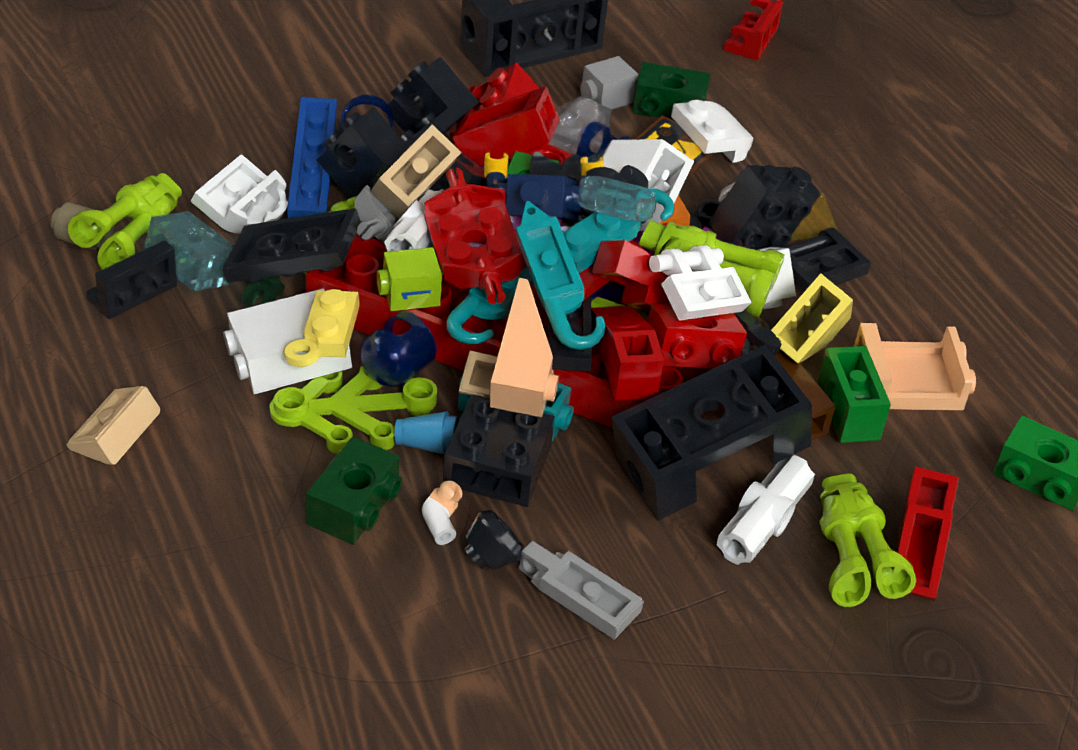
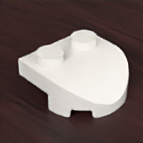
(713, 128)
(242, 196)

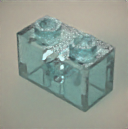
(198, 249)

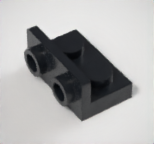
(134, 280)

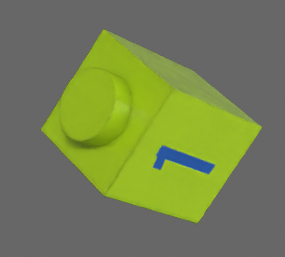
(410, 279)

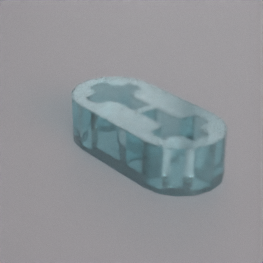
(616, 198)

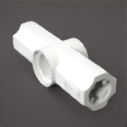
(411, 229)
(765, 510)

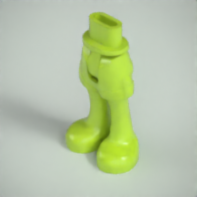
(141, 201)
(756, 268)
(852, 514)

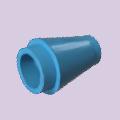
(426, 432)

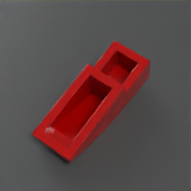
(630, 267)
(927, 527)

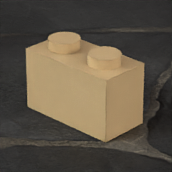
(415, 171)

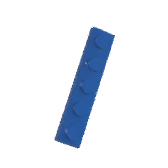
(309, 180)

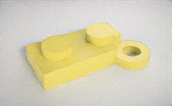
(327, 328)

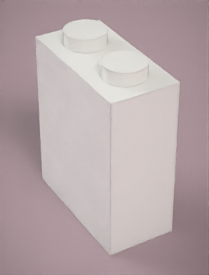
(259, 342)

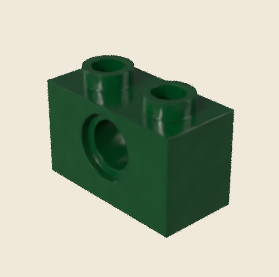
(664, 86)
(353, 490)

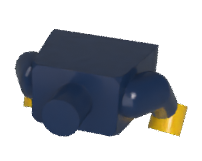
(550, 194)

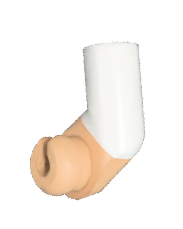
(438, 510)

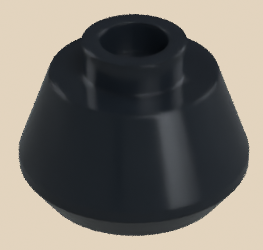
(492, 541)

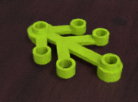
(301, 407)

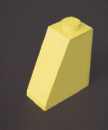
(813, 320)

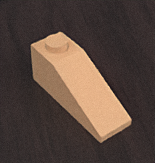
(524, 362)

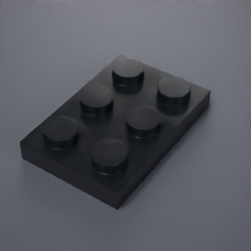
(292, 246)

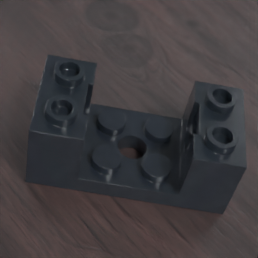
(503, 33)
(372, 146)
(668, 441)

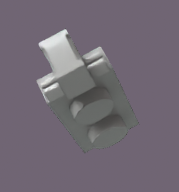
(581, 588)

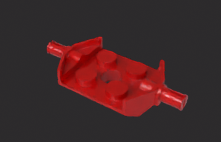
(470, 215)

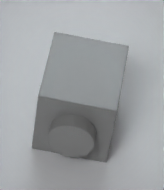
(609, 83)

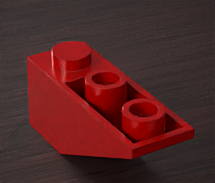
(630, 353)

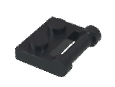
(826, 254)

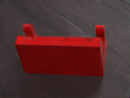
(755, 30)

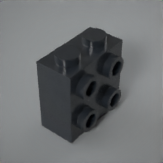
(764, 206)
(498, 452)

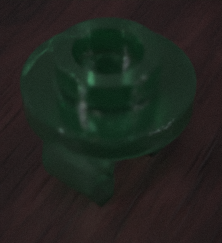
(268, 287)

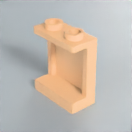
(921, 372)

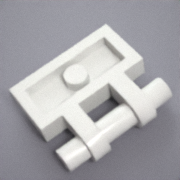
(703, 292)

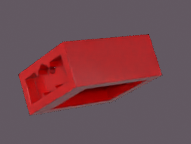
(508, 126)

